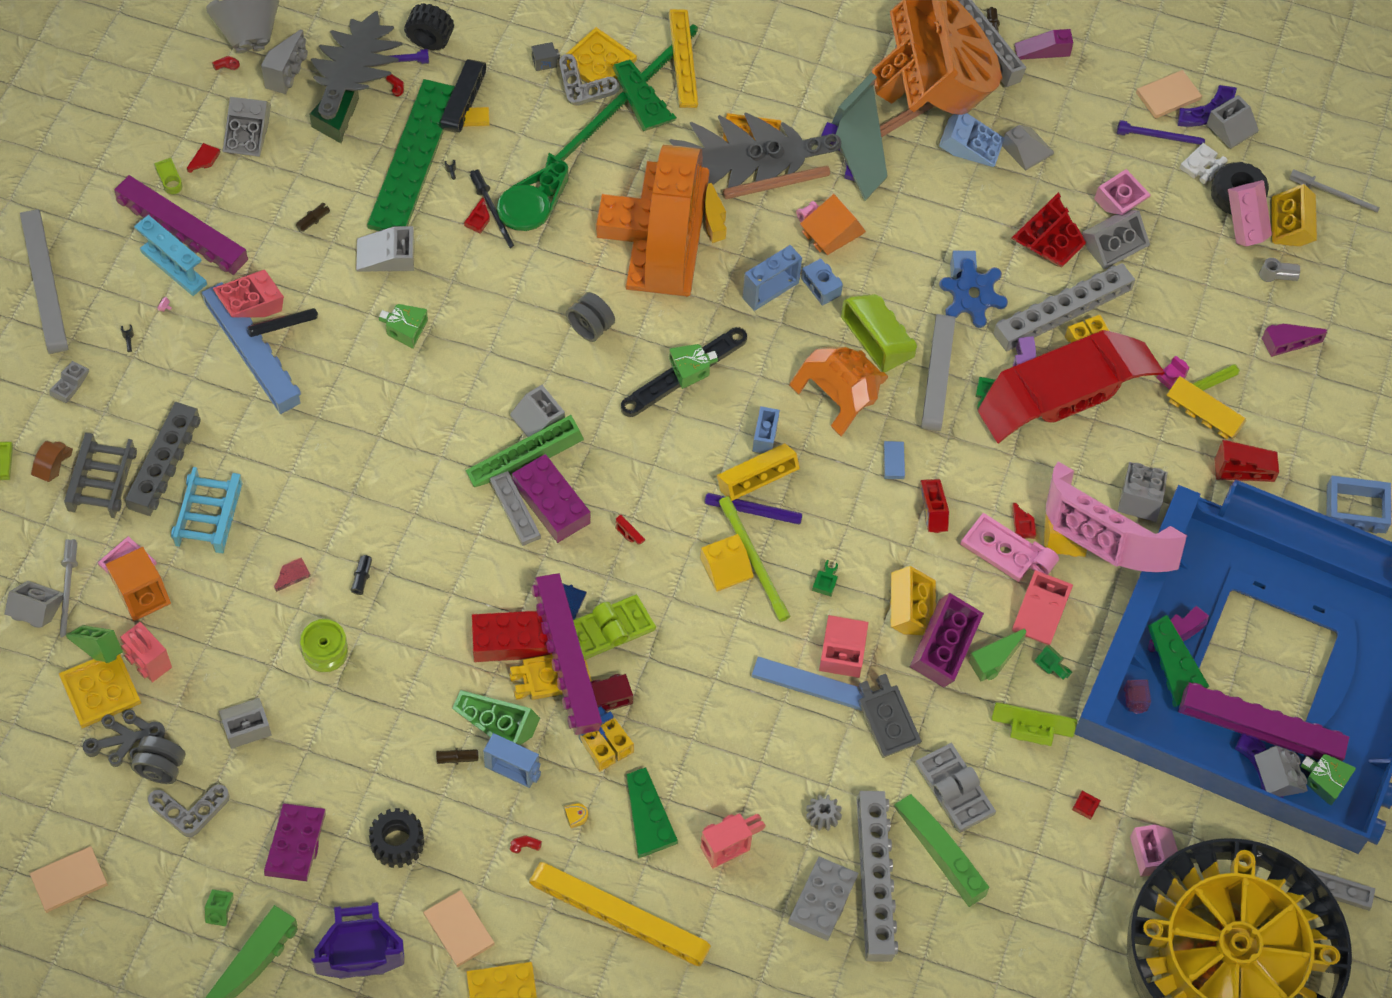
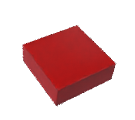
(1086, 805)

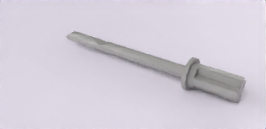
(1302, 178)
(68, 562)

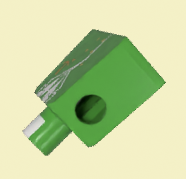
(405, 323)
(691, 363)
(1327, 776)

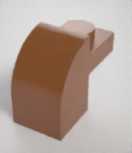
(49, 459)

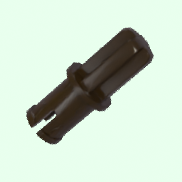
(992, 17)
(312, 217)
(456, 756)

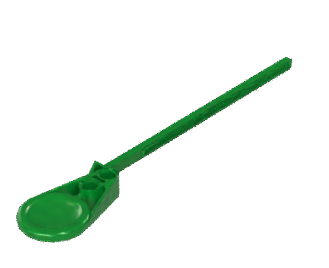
(528, 207)

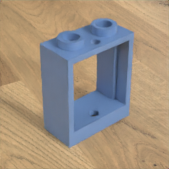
(512, 761)

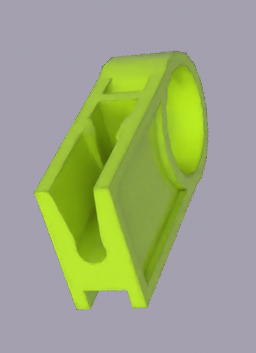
(167, 173)

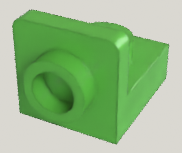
(218, 907)

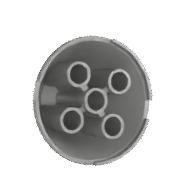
(244, 22)

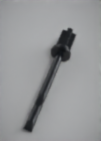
(483, 189)

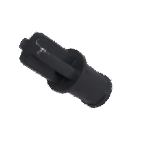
(361, 575)

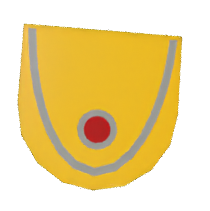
(576, 814)

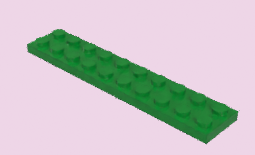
(412, 158)

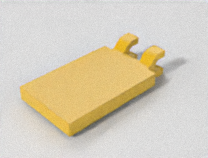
(538, 678)

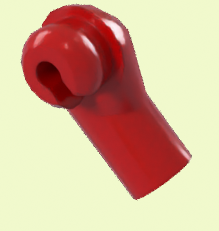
(227, 62)
(398, 84)
(524, 841)

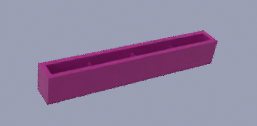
(182, 225)
(566, 654)
(1262, 723)

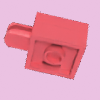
(145, 652)
(729, 838)

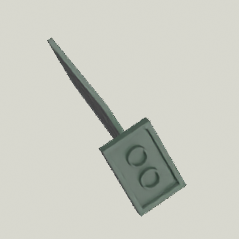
(861, 137)

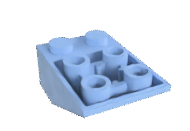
(971, 140)

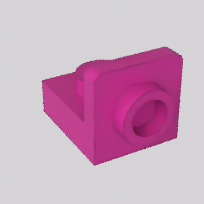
(1175, 369)

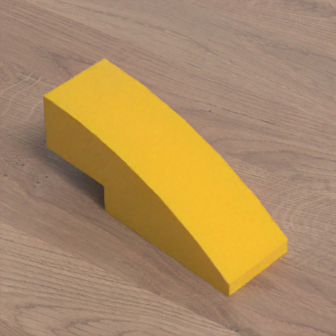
(714, 215)

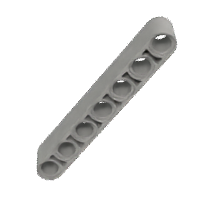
(938, 372)

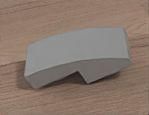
(70, 381)

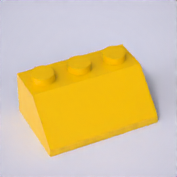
(1294, 217)
(912, 600)

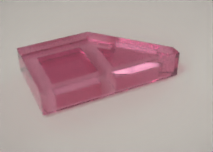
(291, 574)

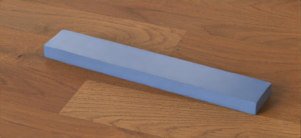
(807, 683)

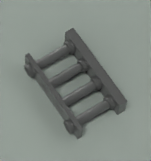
(85, 463)

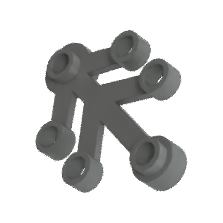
(126, 737)

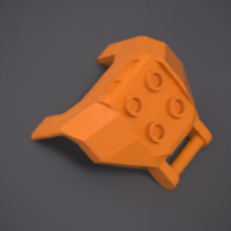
(845, 377)

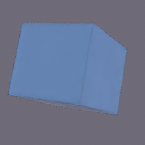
(957, 257)

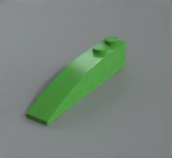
(547, 441)
(943, 850)
(256, 954)

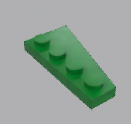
(647, 106)
(1175, 659)
(649, 817)

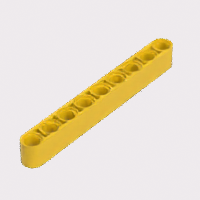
(620, 914)

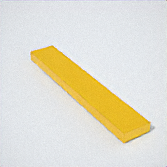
(683, 58)

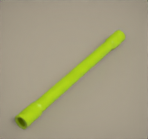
(777, 604)

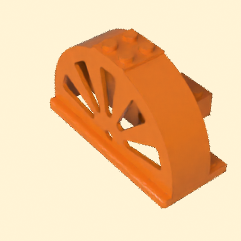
(937, 58)
(662, 222)

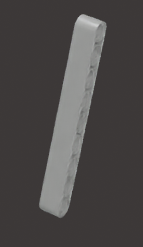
(44, 281)

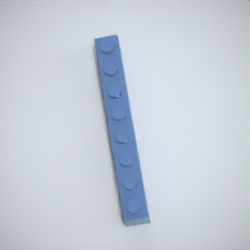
(255, 354)

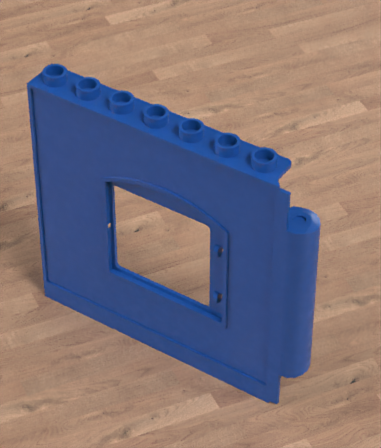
(1305, 569)

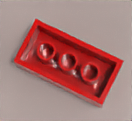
(508, 636)

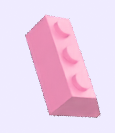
(1250, 213)

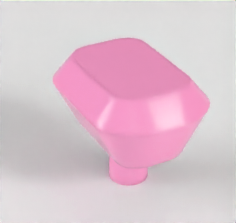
(164, 305)

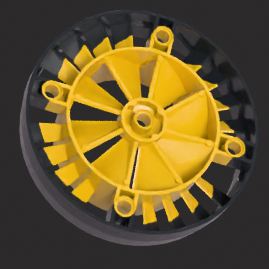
(1273, 959)

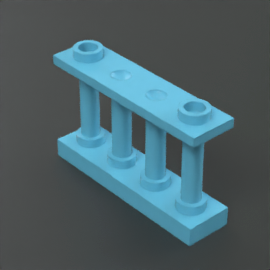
(170, 255)
(223, 521)

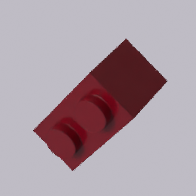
(612, 692)

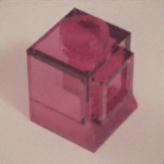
(1137, 695)

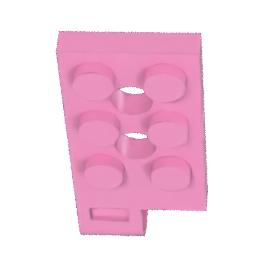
(1022, 555)

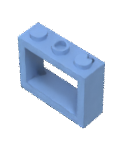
(774, 277)
(1364, 488)

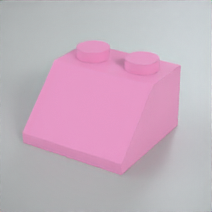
(1121, 193)

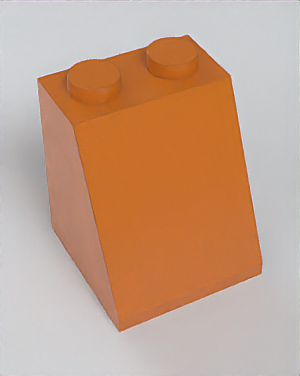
(831, 226)
(138, 583)

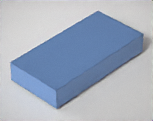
(894, 460)

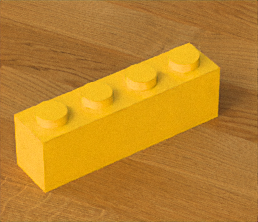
(1206, 407)
(758, 471)

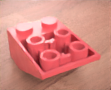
(251, 296)
(1042, 607)
(844, 646)

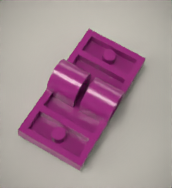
(295, 842)

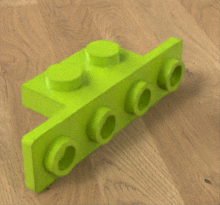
(1032, 724)

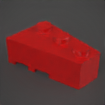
(1245, 463)

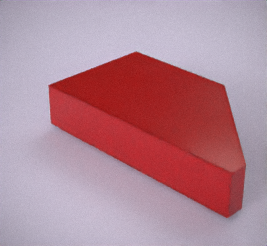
(204, 157)
(478, 218)
(1023, 523)
(628, 530)

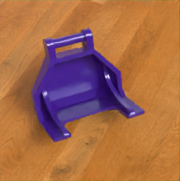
(358, 946)

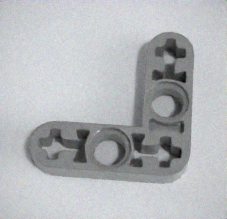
(583, 89)
(188, 816)

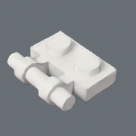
(1199, 160)

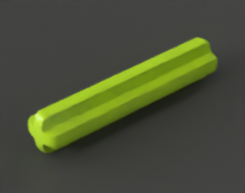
(1217, 377)

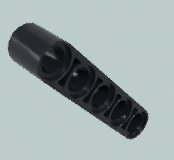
(463, 95)

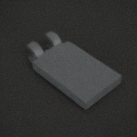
(888, 717)

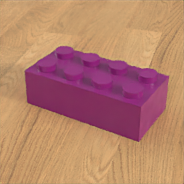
(551, 498)
(946, 640)

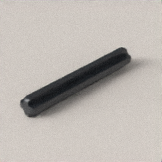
(282, 322)

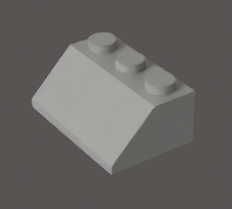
(1116, 238)

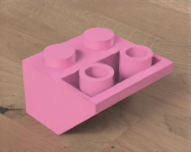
(1152, 846)

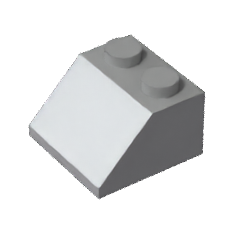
(33, 603)

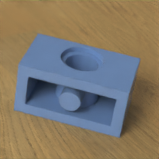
(813, 276)
(766, 429)

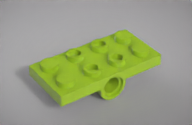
(612, 625)

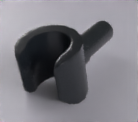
(451, 169)
(127, 335)

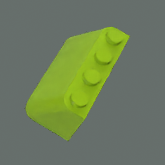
(878, 331)

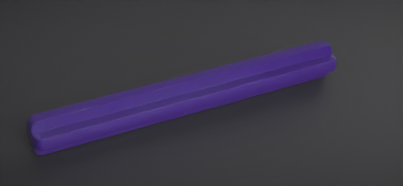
(757, 509)

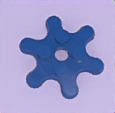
(964, 302)

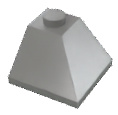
(1026, 146)

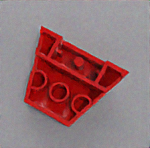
(1051, 233)

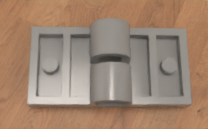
(955, 787)
(823, 898)

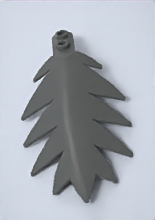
(353, 61)
(769, 153)

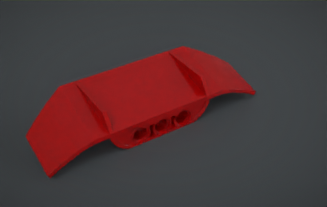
(1065, 381)

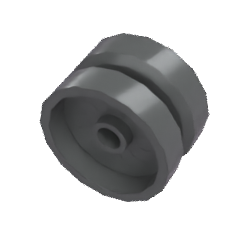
(590, 316)
(158, 760)

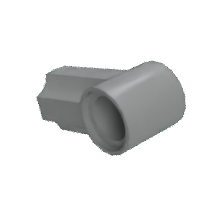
(1273, 269)

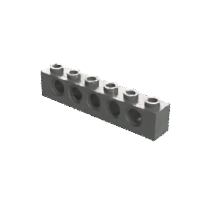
(179, 415)

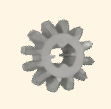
(823, 805)

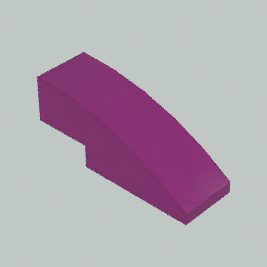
(1188, 626)

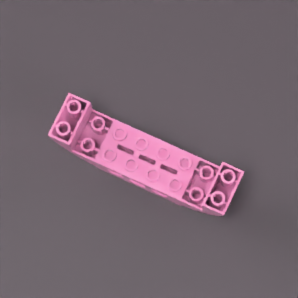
(1107, 531)

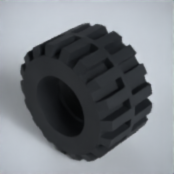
(429, 27)
(392, 822)

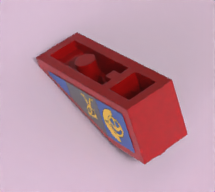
(935, 506)

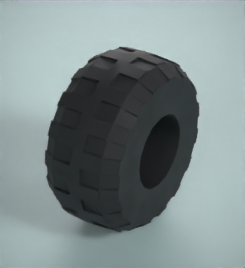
(1232, 176)

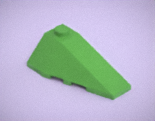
(497, 716)

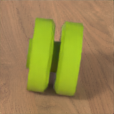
(324, 645)

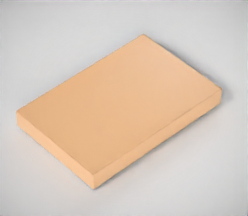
(1168, 94)
(68, 879)
(459, 928)

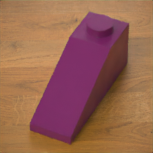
(1046, 45)
(1289, 337)

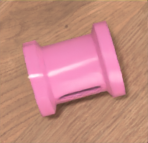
(805, 212)

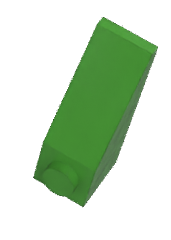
(96, 642)
(992, 658)

